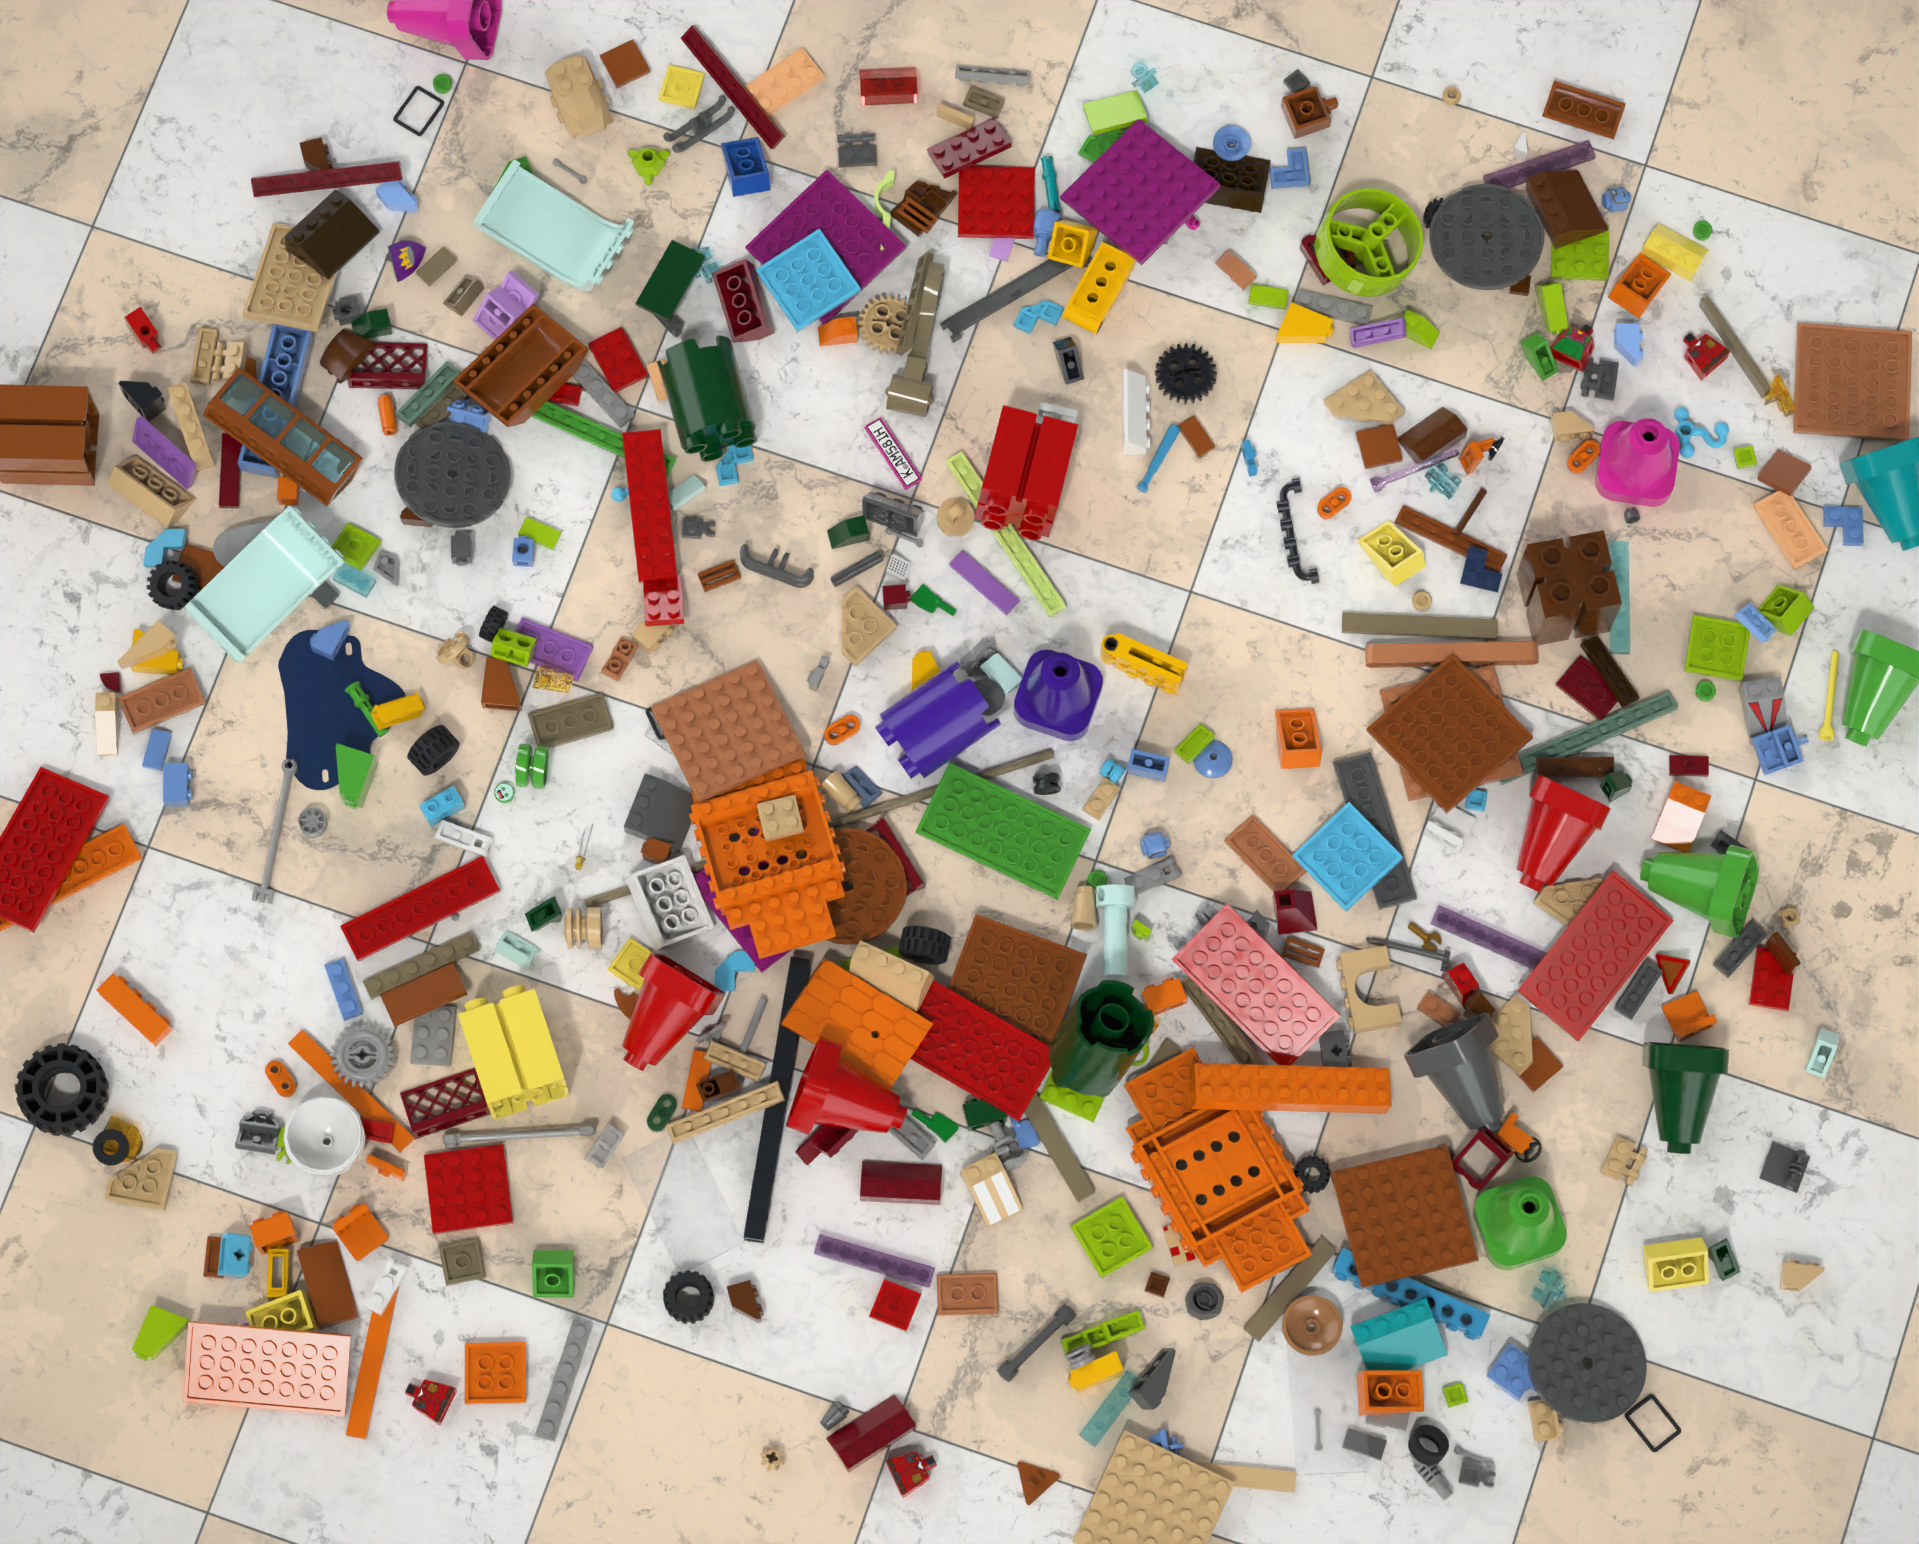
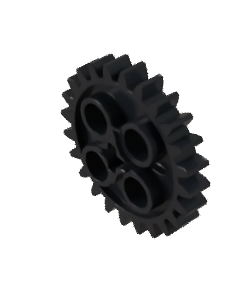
(1180, 358)

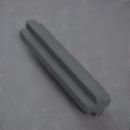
(856, 569)

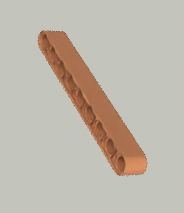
(1466, 652)

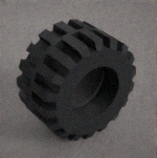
(159, 579)
(433, 750)
(924, 945)
(684, 1280)

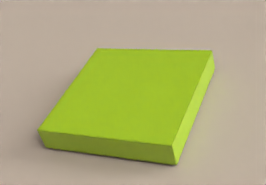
(356, 546)

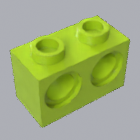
(513, 647)

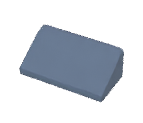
(863, 786)

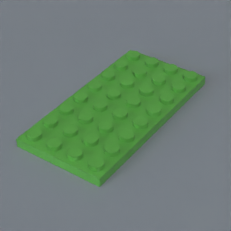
(1003, 831)

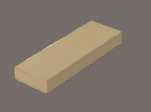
(204, 356)
(732, 1059)

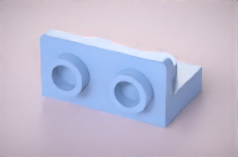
(1756, 623)

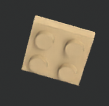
(780, 818)

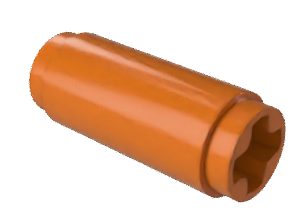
(387, 415)

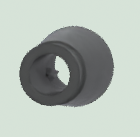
(834, 1415)

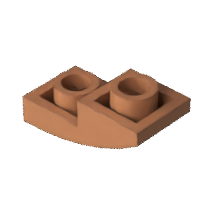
(1235, 269)
(619, 659)

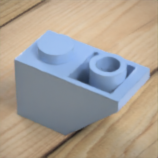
(396, 197)
(1627, 342)

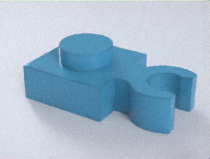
(1249, 453)

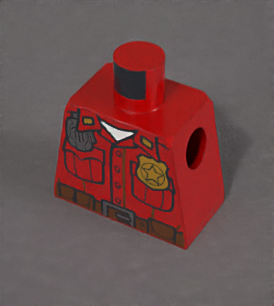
(1704, 354)
(1461, 982)
(432, 1399)
(910, 1471)

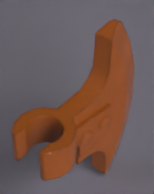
(625, 1003)

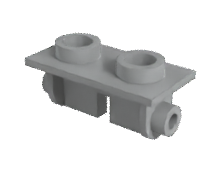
(983, 650)

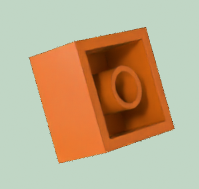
(273, 1232)

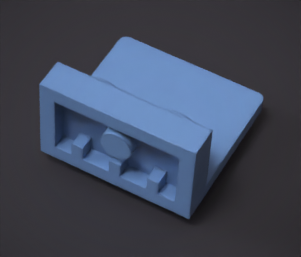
(470, 414)

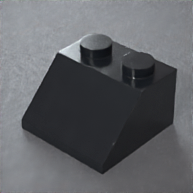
(144, 398)

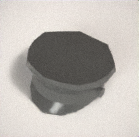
(992, 694)
(1204, 1301)

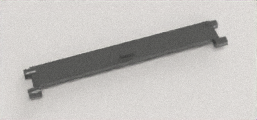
(1003, 296)

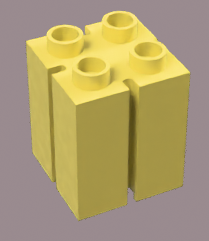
(512, 1052)

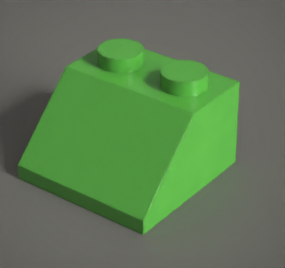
(553, 1273)

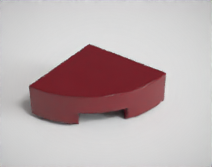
(111, 681)

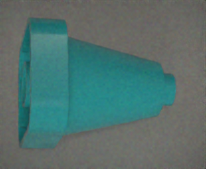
(1890, 488)

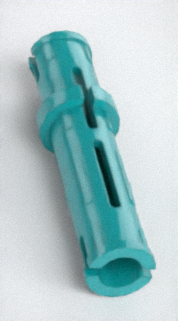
(1049, 177)

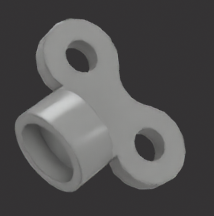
(712, 1033)

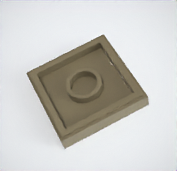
(462, 1262)

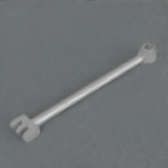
(264, 890)
(452, 1140)

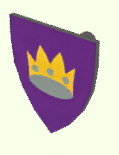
(405, 258)

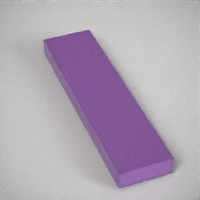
(984, 582)

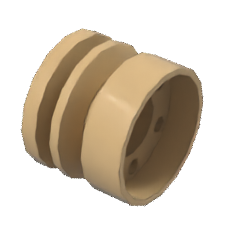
(584, 928)

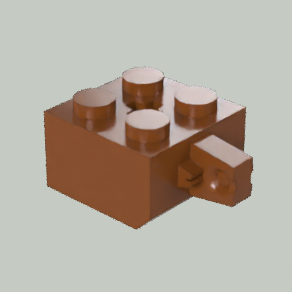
(1307, 111)

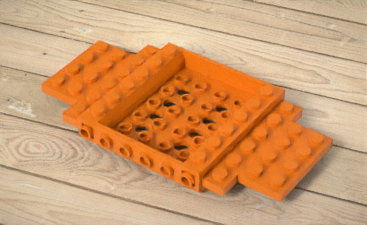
(784, 901)
(1247, 1224)

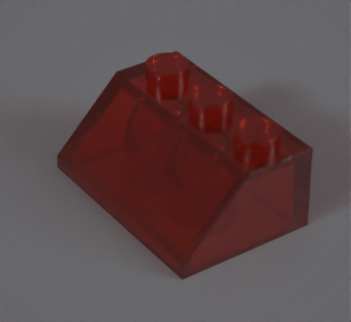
(888, 86)

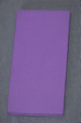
(164, 452)
(556, 649)

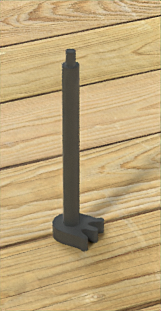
(1426, 953)

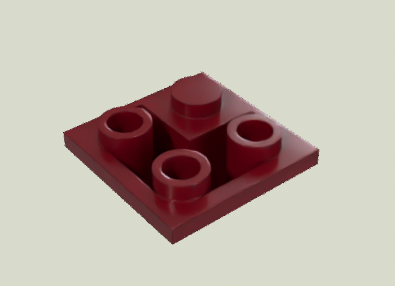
(1294, 911)

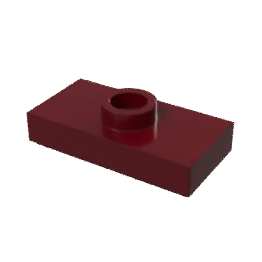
(1688, 765)

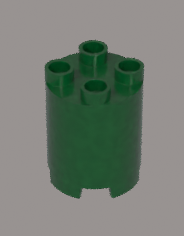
(707, 398)
(1100, 1039)

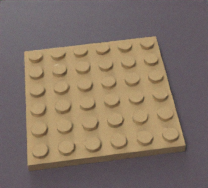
(1153, 1498)

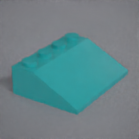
(1400, 1338)

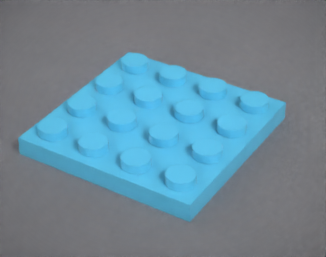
(808, 280)
(1347, 856)

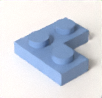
(1295, 174)
(1850, 519)

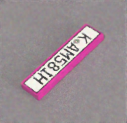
(893, 453)

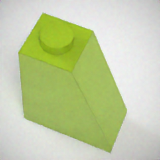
(1552, 306)
(158, 1332)

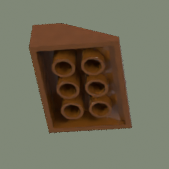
(1564, 206)

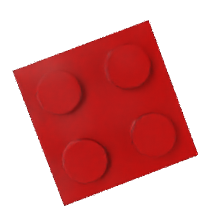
(895, 1305)

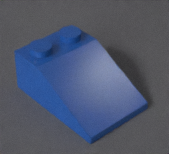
(745, 167)

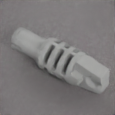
(1432, 1477)

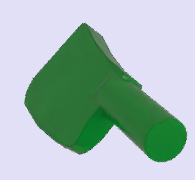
(930, 602)
(939, 1124)

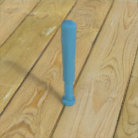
(1164, 447)

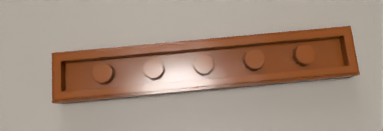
(1444, 536)

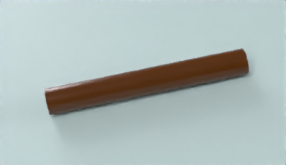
(1469, 513)

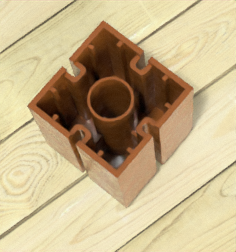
(48, 435)

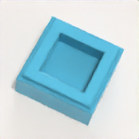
(1476, 800)

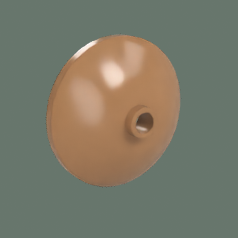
(1316, 1312)

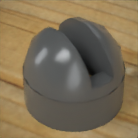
(1631, 516)

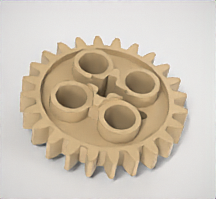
(882, 340)

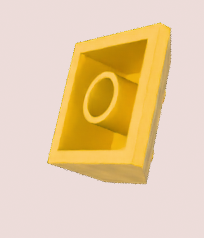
(1072, 243)

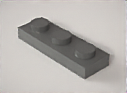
(1740, 950)
(1638, 990)

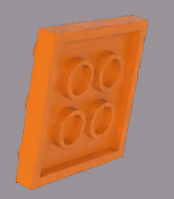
(495, 1373)

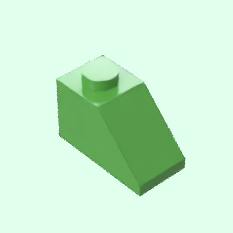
(1539, 356)

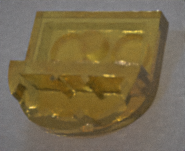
(131, 1133)

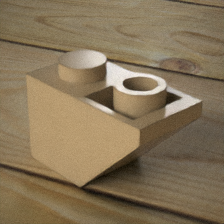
(1570, 426)
(651, 637)
(1797, 1276)

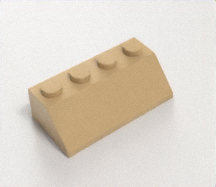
(150, 490)
(891, 975)

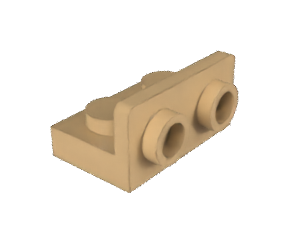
(1544, 1421)

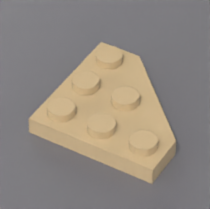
(1365, 401)
(862, 626)
(1566, 900)
(1515, 1035)
(145, 1181)

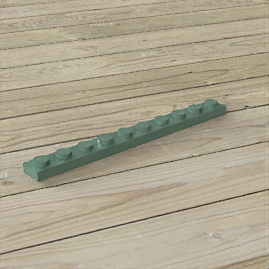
(1598, 732)

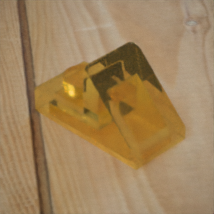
(1779, 392)
(552, 680)

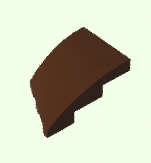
(930, 198)
(345, 354)

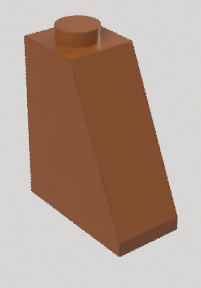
(499, 687)

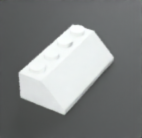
(1134, 413)

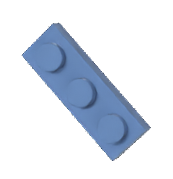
(343, 989)

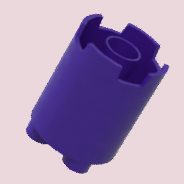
(936, 722)

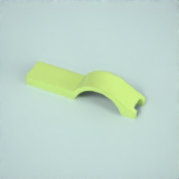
(886, 183)

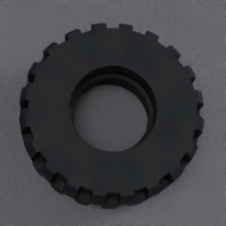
(47, 1065)

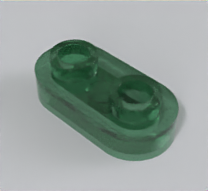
(662, 1112)

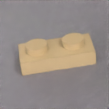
(1101, 799)

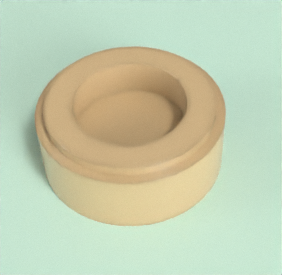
(1421, 601)

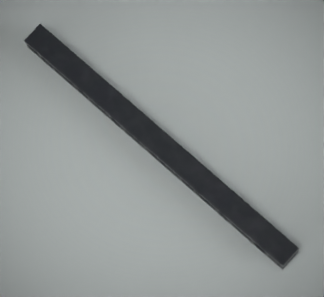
(775, 1115)

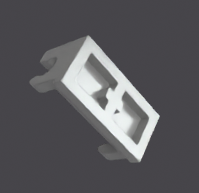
(604, 1146)

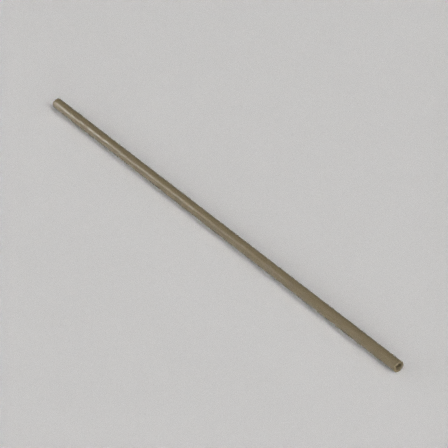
(861, 814)

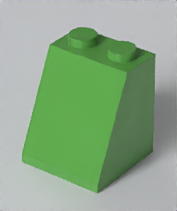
(354, 774)

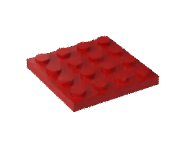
(996, 202)
(468, 1189)

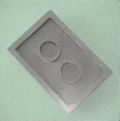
(434, 1037)

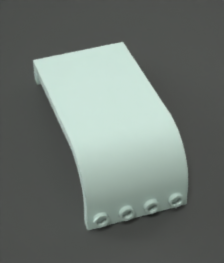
(551, 229)
(264, 583)

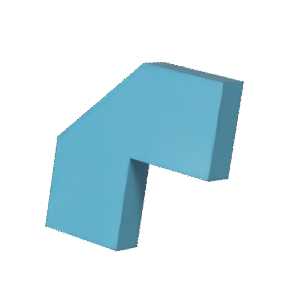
(1044, 310)
(726, 467)
(168, 539)
(725, 973)

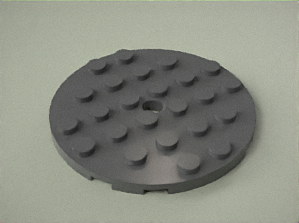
(1491, 210)
(459, 501)
(1582, 1392)

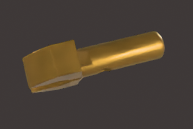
(1425, 937)

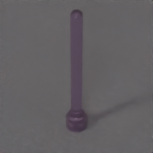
(1379, 482)

